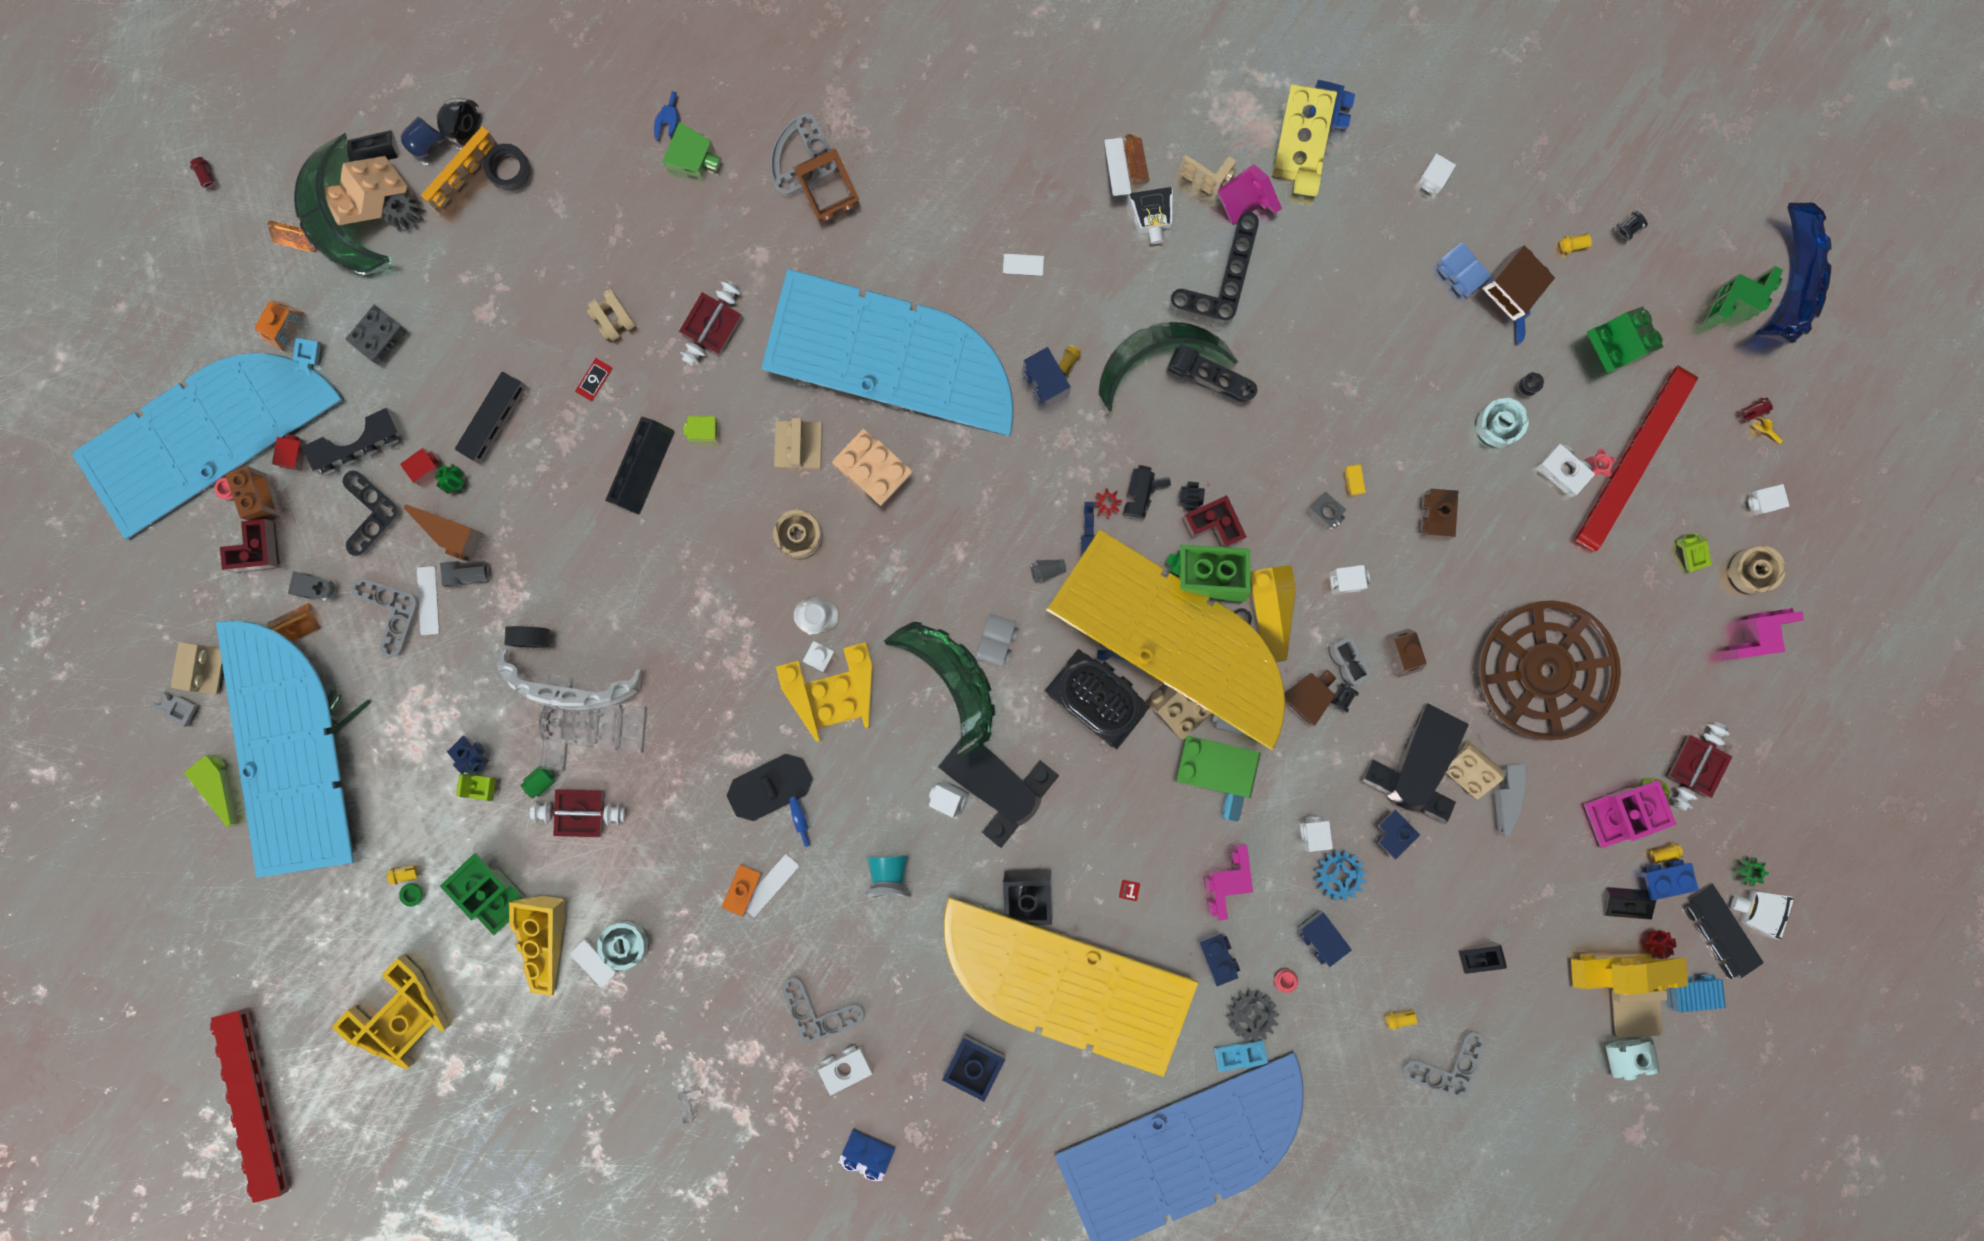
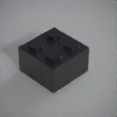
(1029, 896)

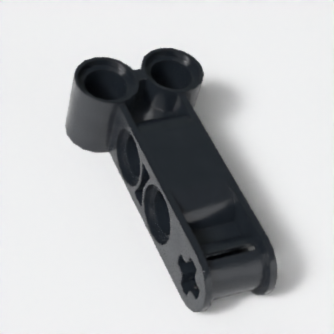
(1187, 361)

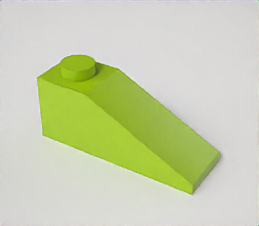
(214, 785)

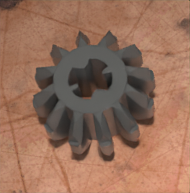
(407, 214)

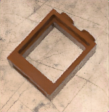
(815, 162)
(256, 494)

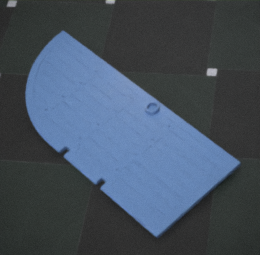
(1185, 1153)

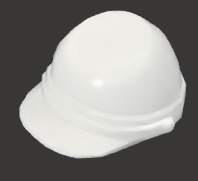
(816, 615)

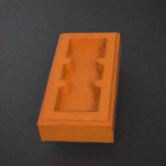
(741, 890)

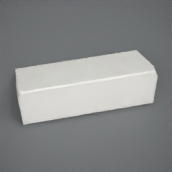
(588, 958)

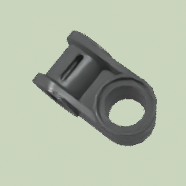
(309, 586)

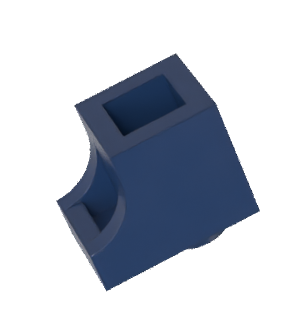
(1396, 834)

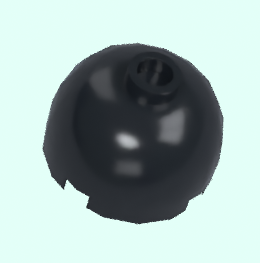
(458, 120)

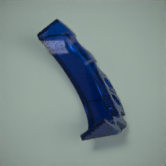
(1809, 275)

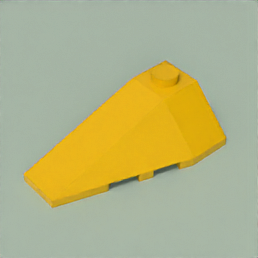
(1273, 607)
(539, 934)

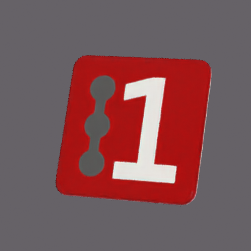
(1129, 890)

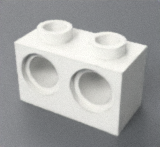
(1315, 834)

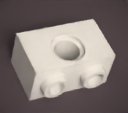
(1553, 468)
(1349, 579)
(835, 1080)

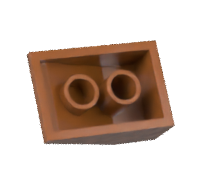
(452, 536)

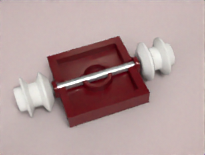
(710, 323)
(1700, 766)
(578, 813)

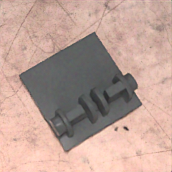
(374, 333)

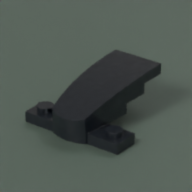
(1422, 765)
(1000, 788)

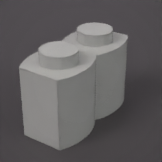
(996, 640)
(1352, 666)

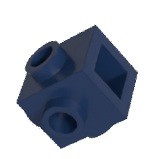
(468, 756)

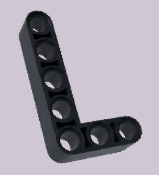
(1229, 279)

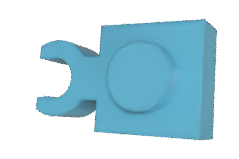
(307, 353)

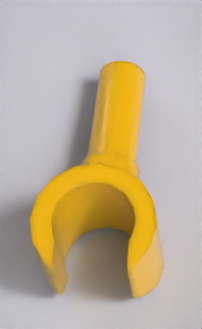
(1767, 428)

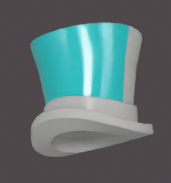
(888, 876)

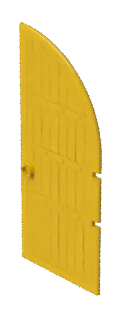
(1174, 636)
(1067, 987)

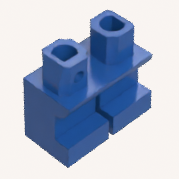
(1343, 99)

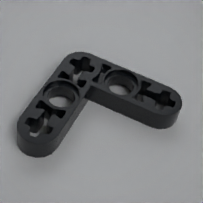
(377, 516)

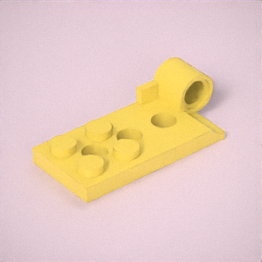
(1306, 174)

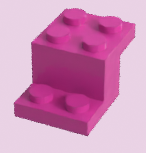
(1762, 634)
(1630, 814)
(1229, 881)

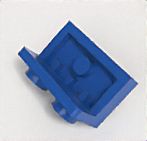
(1670, 880)
(866, 1156)

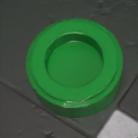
(411, 894)

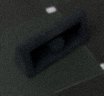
(372, 146)
(1629, 903)

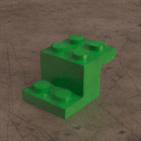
(1744, 296)
(1625, 339)
(482, 893)

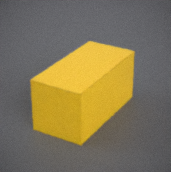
(1355, 480)

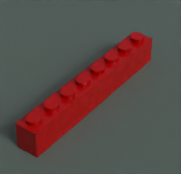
(248, 1105)

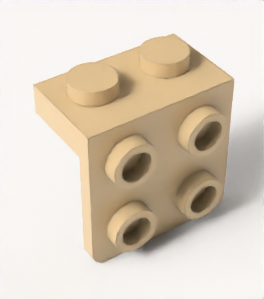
(1208, 180)
(1177, 710)
(1638, 1014)

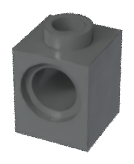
(1316, 511)

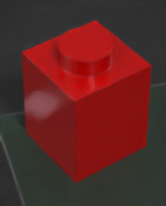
(289, 453)
(421, 466)

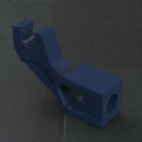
(1088, 535)

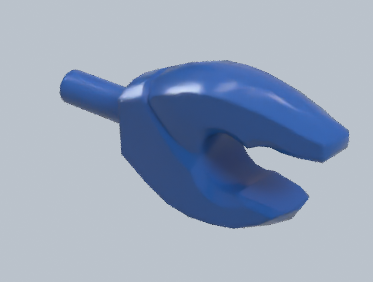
(667, 114)
(799, 820)

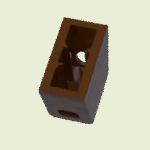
(1406, 652)
(1311, 696)

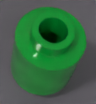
(538, 782)

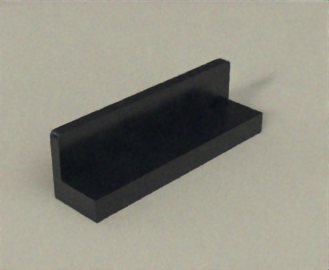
(490, 417)
(639, 465)

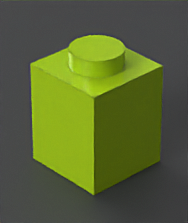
(701, 429)

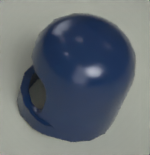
(419, 137)

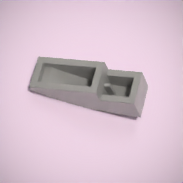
(1510, 799)

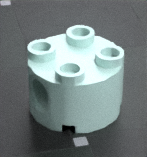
(1502, 422)
(622, 945)
(1632, 1057)

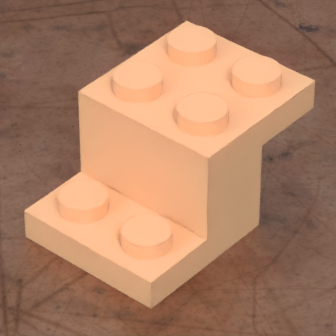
(363, 190)
(872, 467)

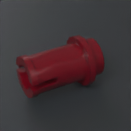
(202, 172)
(1757, 409)

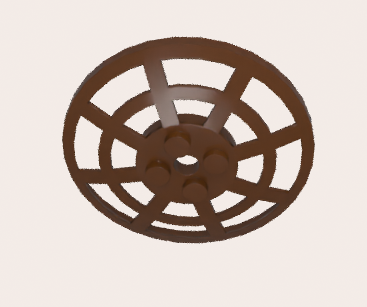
(1563, 670)

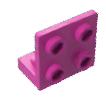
(1247, 193)

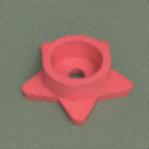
(1605, 459)

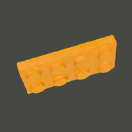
(454, 173)

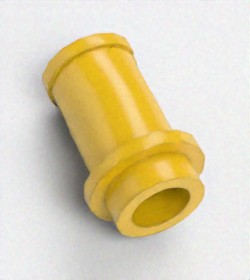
(1569, 243)
(1069, 359)
(1666, 853)
(402, 874)
(1400, 1019)

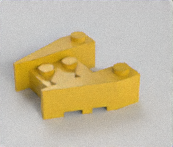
(834, 697)
(1629, 973)
(399, 1021)

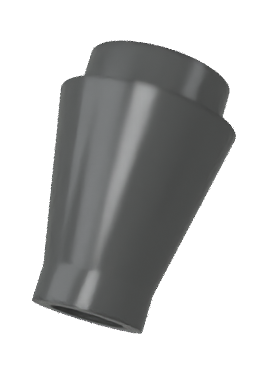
(1046, 569)

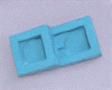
(1240, 1055)

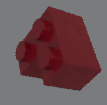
(1217, 516)
(256, 551)

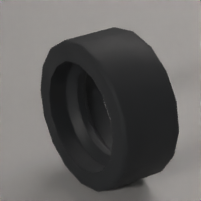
(493, 154)
(527, 636)

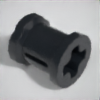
(1631, 225)
(1529, 391)
(1351, 693)

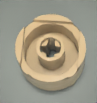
(787, 526)
(1770, 570)

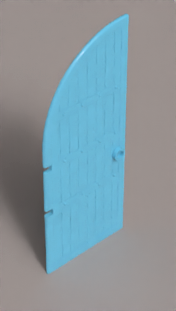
(887, 352)
(199, 434)
(283, 752)

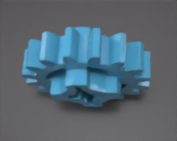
(1342, 886)

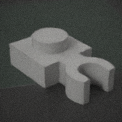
(177, 709)

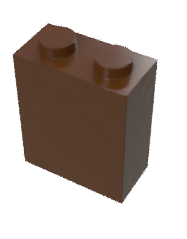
(1518, 282)

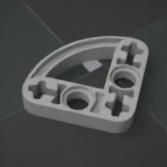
(778, 148)

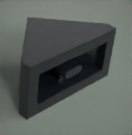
(1483, 958)

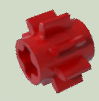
(1112, 497)
(1661, 944)

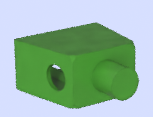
(690, 152)

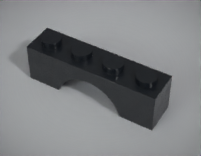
(379, 430)

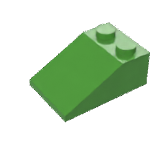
(1215, 572)
(1218, 766)

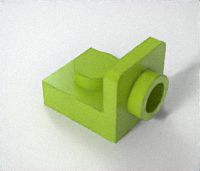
(1695, 551)

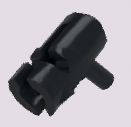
(1140, 489)

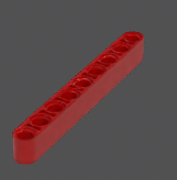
(1636, 458)

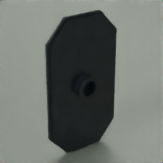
(769, 787)

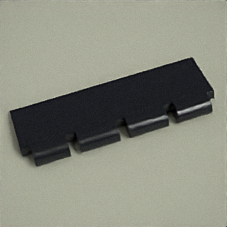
(1722, 926)

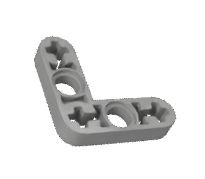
(398, 612)
(818, 1022)
(1455, 1074)

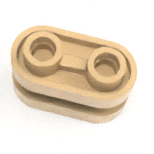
(608, 328)

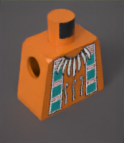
(278, 323)

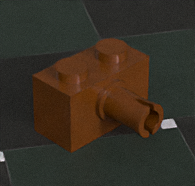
(1440, 513)

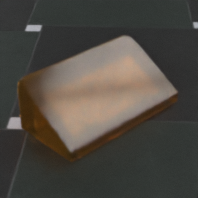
(1136, 159)
(289, 236)
(295, 623)

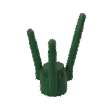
(336, 727)

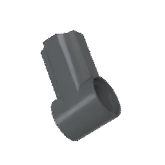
(457, 573)

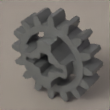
(1264, 1015)

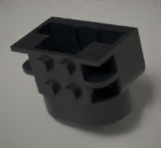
(1076, 691)

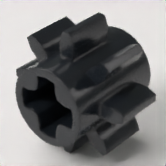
(1192, 495)

